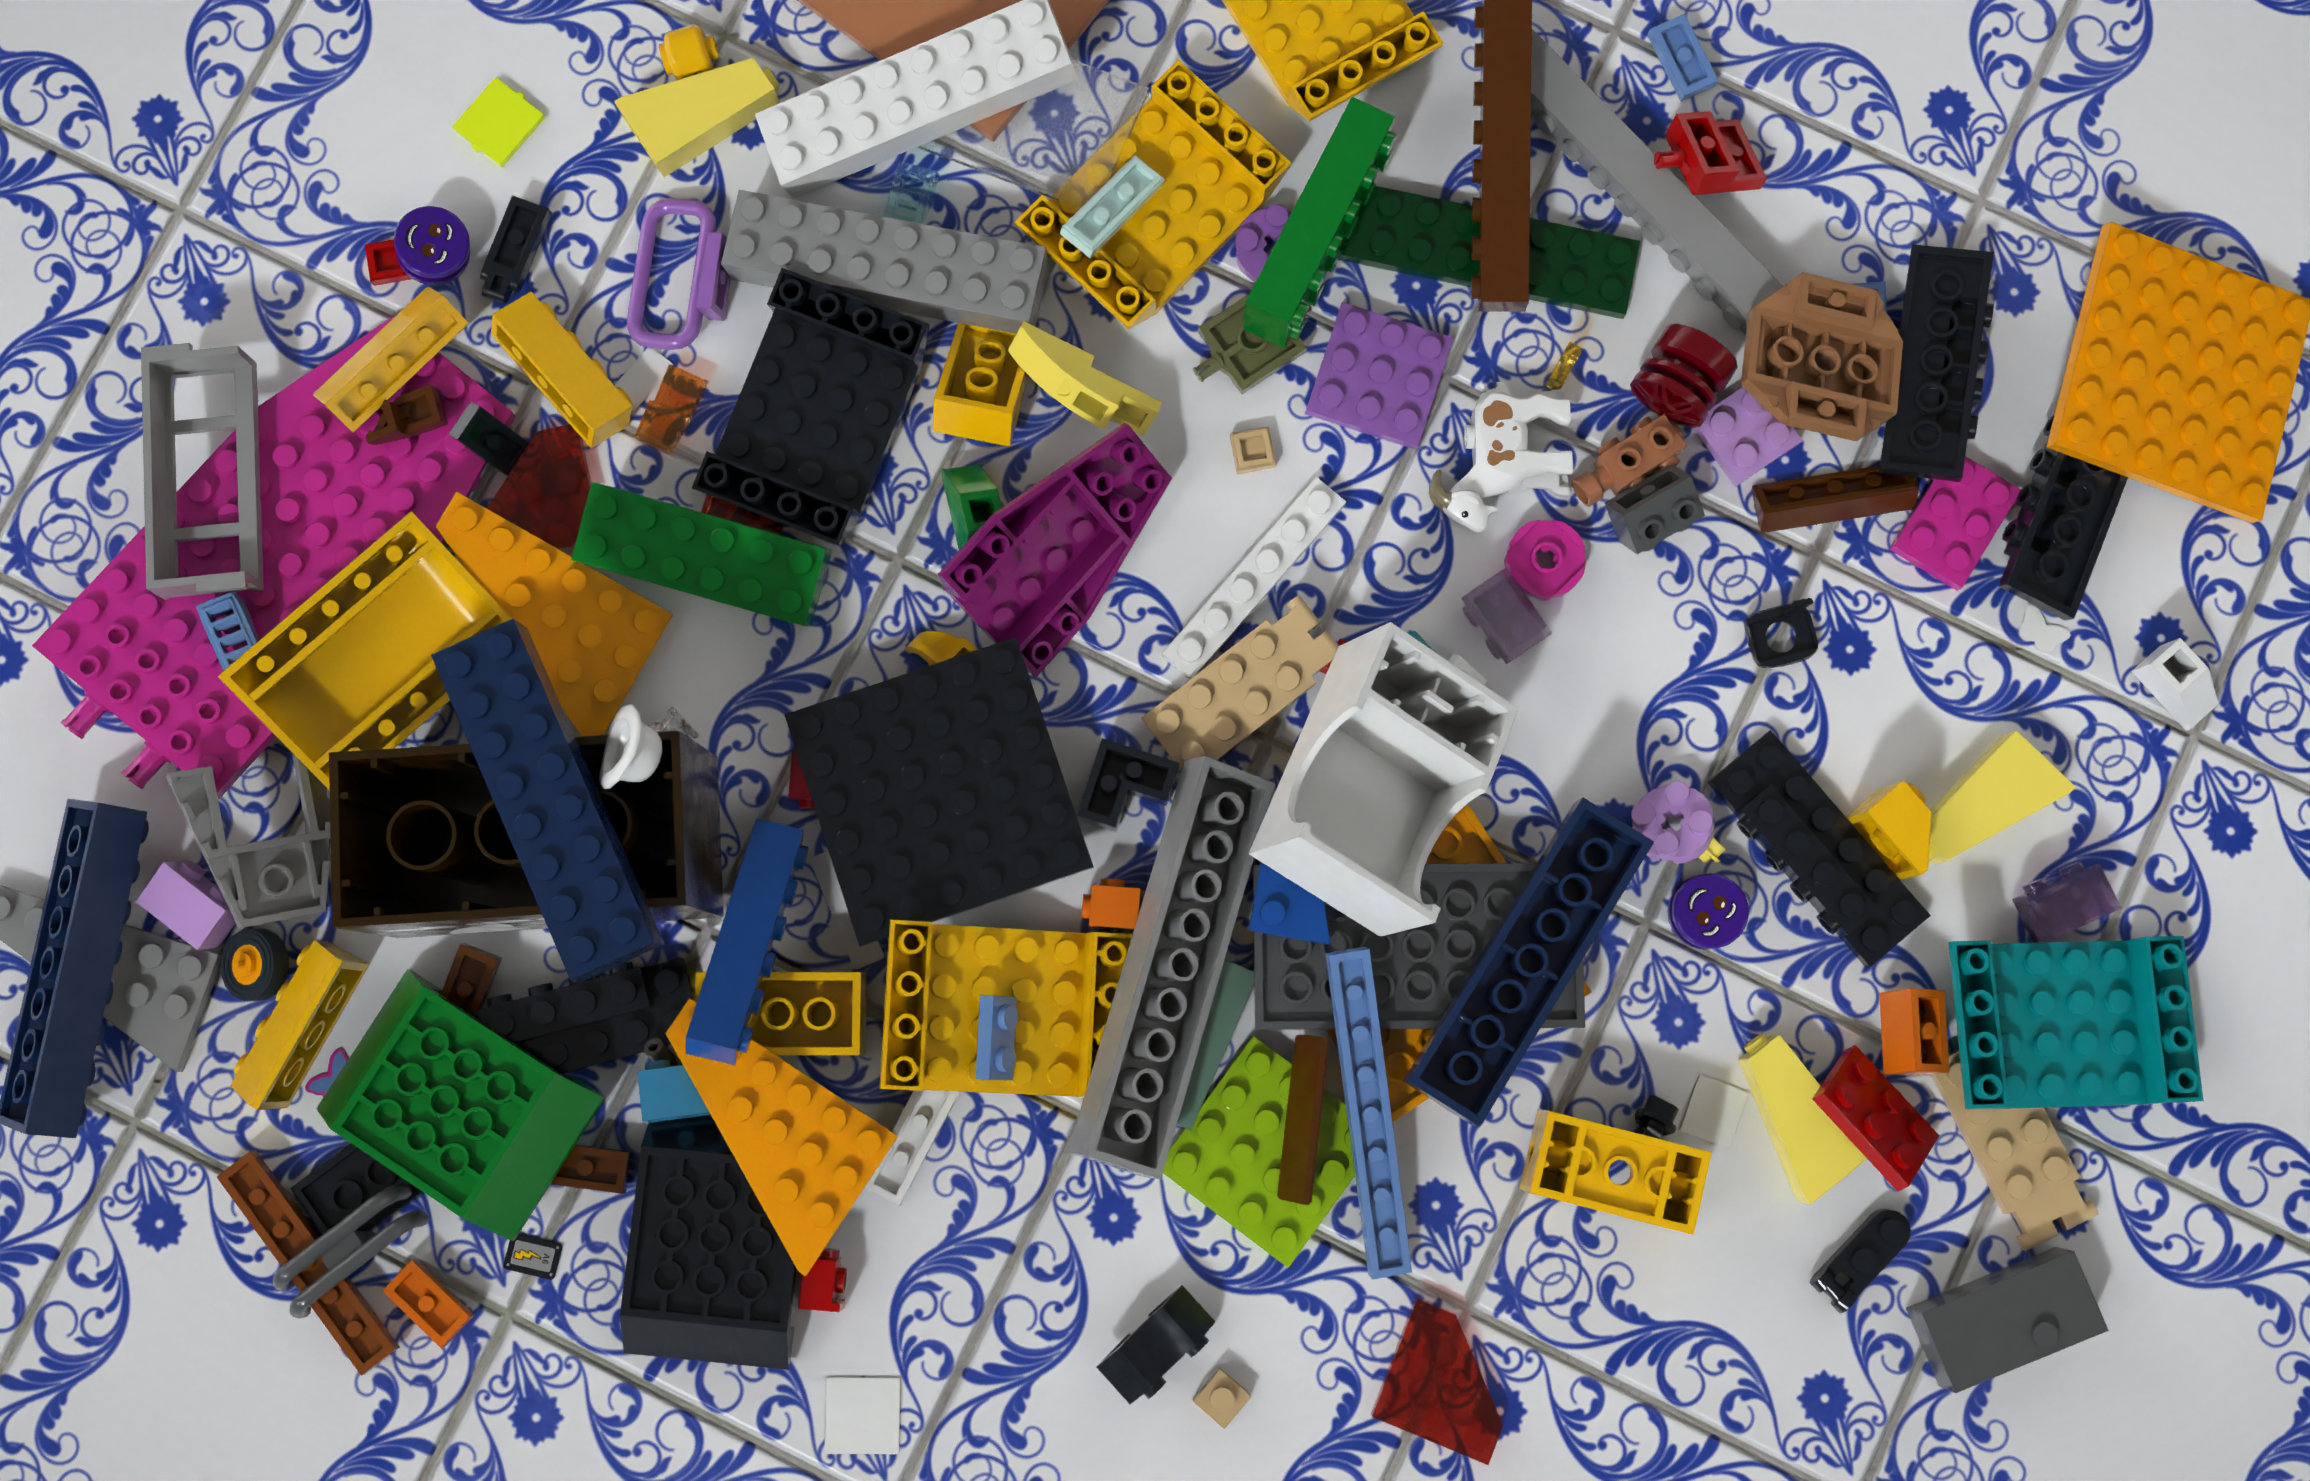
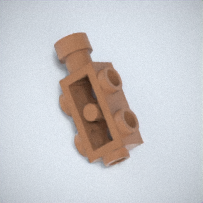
(1643, 456)

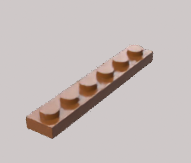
(287, 1234)

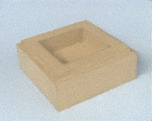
(1252, 450)

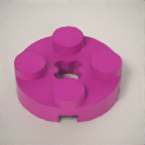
(1568, 558)

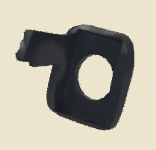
(1795, 616)

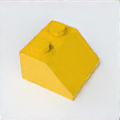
(1896, 827)

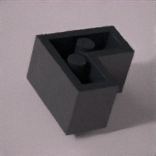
(1121, 773)

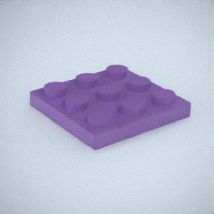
(1379, 376)

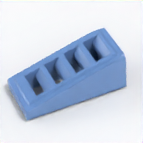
(222, 606)

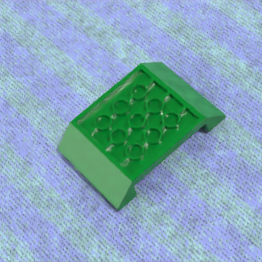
(458, 1108)

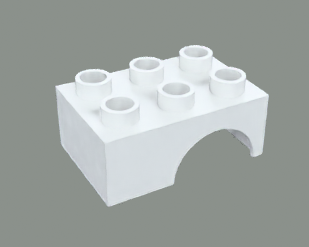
(1380, 775)

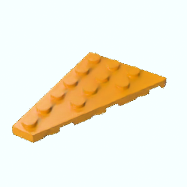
(581, 622)
(792, 1139)

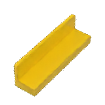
(391, 358)

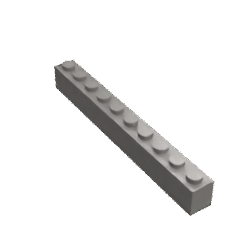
(1651, 196)

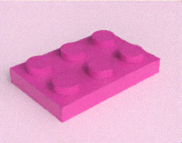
(1955, 523)

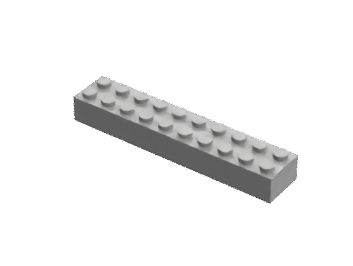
(1171, 969)

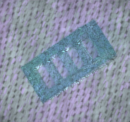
(898, 186)

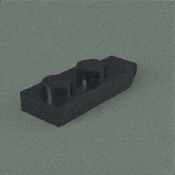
(513, 248)

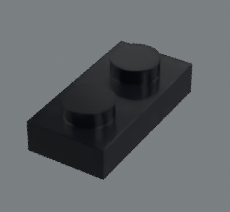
(489, 438)

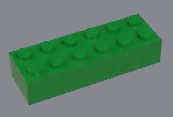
(1320, 223)
(701, 554)

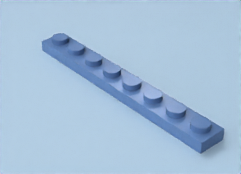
(1368, 1112)

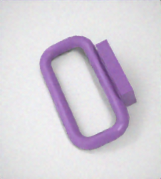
(709, 280)

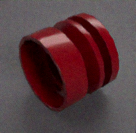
(1684, 375)

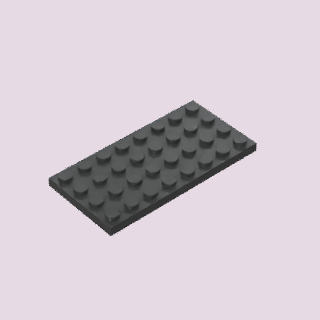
(1412, 969)

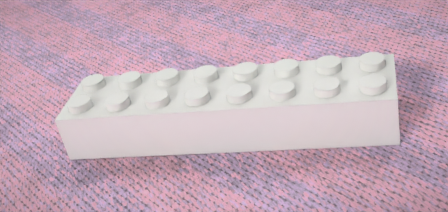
(916, 96)

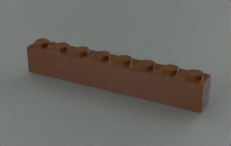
(1504, 155)

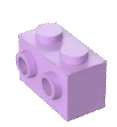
(188, 904)

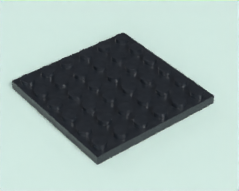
(938, 791)

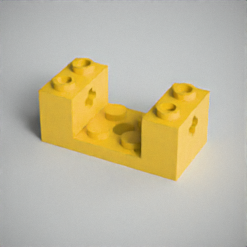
(1572, 1160)

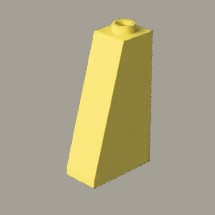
(698, 111)
(1993, 795)
(1805, 1138)

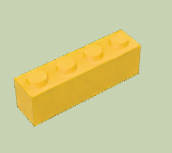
(561, 369)

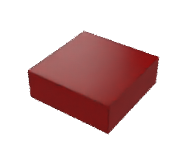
(383, 263)

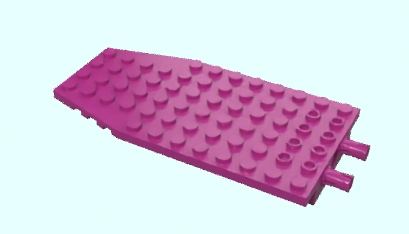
(320, 509)

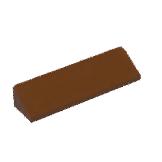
(1832, 498)
(1303, 1119)

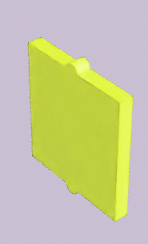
(498, 122)

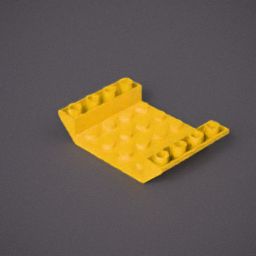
(1331, 48)
(1213, 177)
(934, 998)

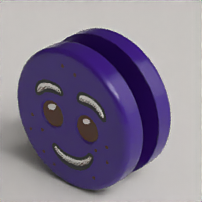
(432, 245)
(1708, 911)

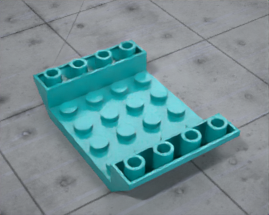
(2075, 1023)

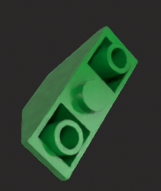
(970, 499)

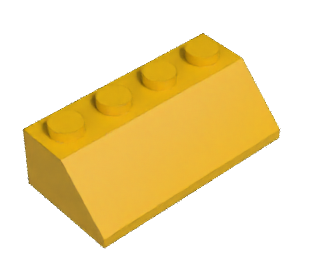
(298, 1025)

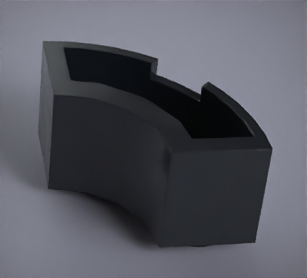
(1156, 1345)

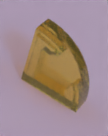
(1563, 366)

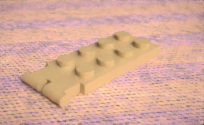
(1243, 687)
(2019, 1161)

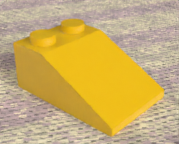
(979, 387)

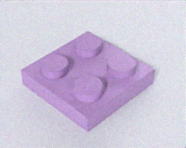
(1745, 436)

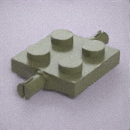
(1240, 353)

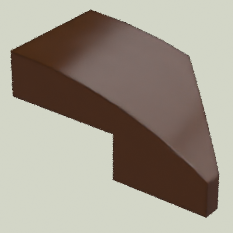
(409, 416)

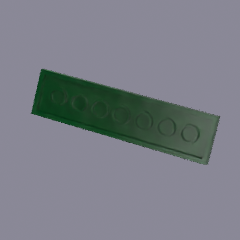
(1435, 239)

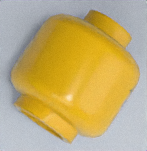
(688, 52)

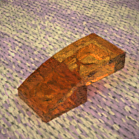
(672, 409)

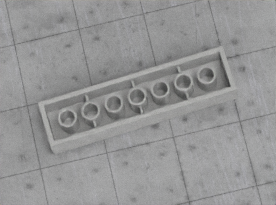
(888, 261)

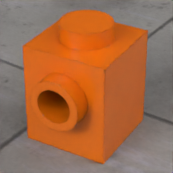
(1112, 905)

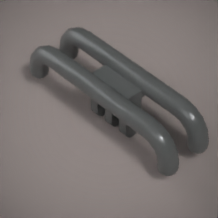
(346, 1248)

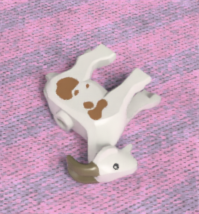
(1502, 455)

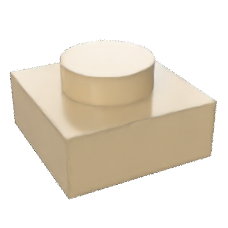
(1221, 1398)

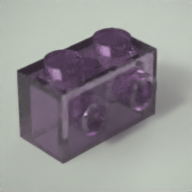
(1505, 616)
(2066, 902)

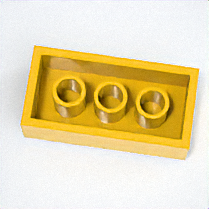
(810, 1013)

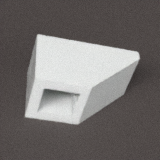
(2179, 682)

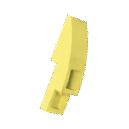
(1069, 378)

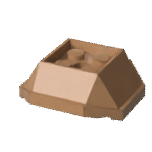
(1842, 333)

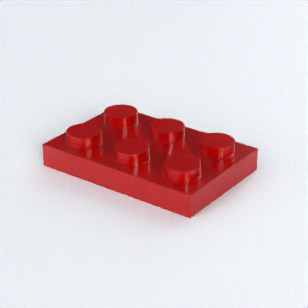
(1876, 1118)

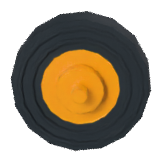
(254, 964)

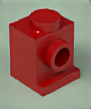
(823, 1283)

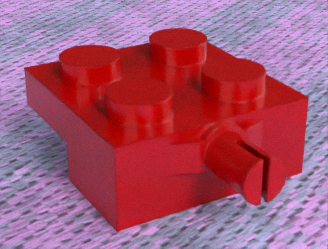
(1711, 154)

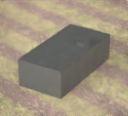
(2007, 1319)

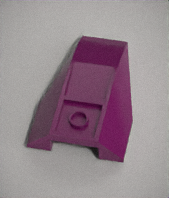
(1057, 547)

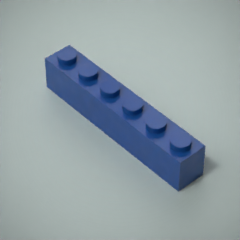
(745, 943)

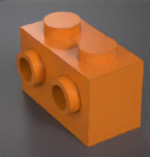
(1914, 1032)

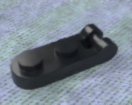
(1862, 1257)

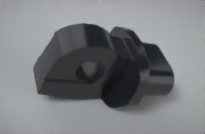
(1656, 1117)

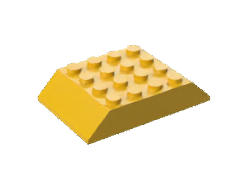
(357, 654)

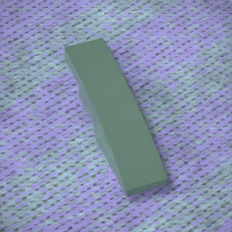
(1226, 1008)

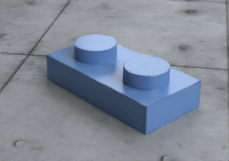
(1682, 57)
(996, 1038)

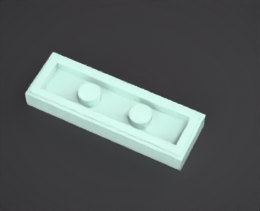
(1112, 206)

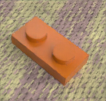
(428, 1303)

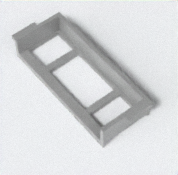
(162, 536)

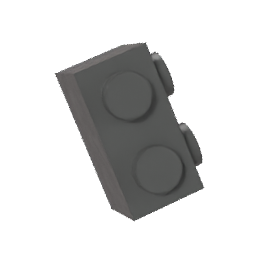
(1655, 509)

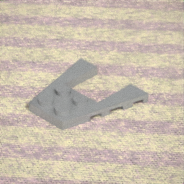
(267, 877)

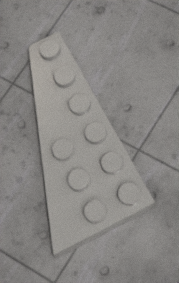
(156, 983)

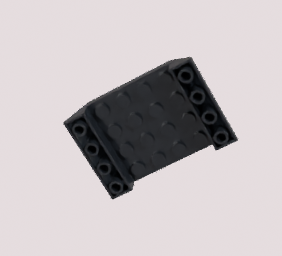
(816, 409)
(703, 1256)

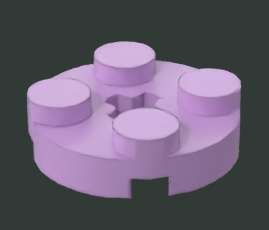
(1675, 801)

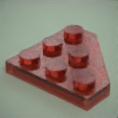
(547, 487)
(1437, 1386)

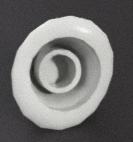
(630, 749)

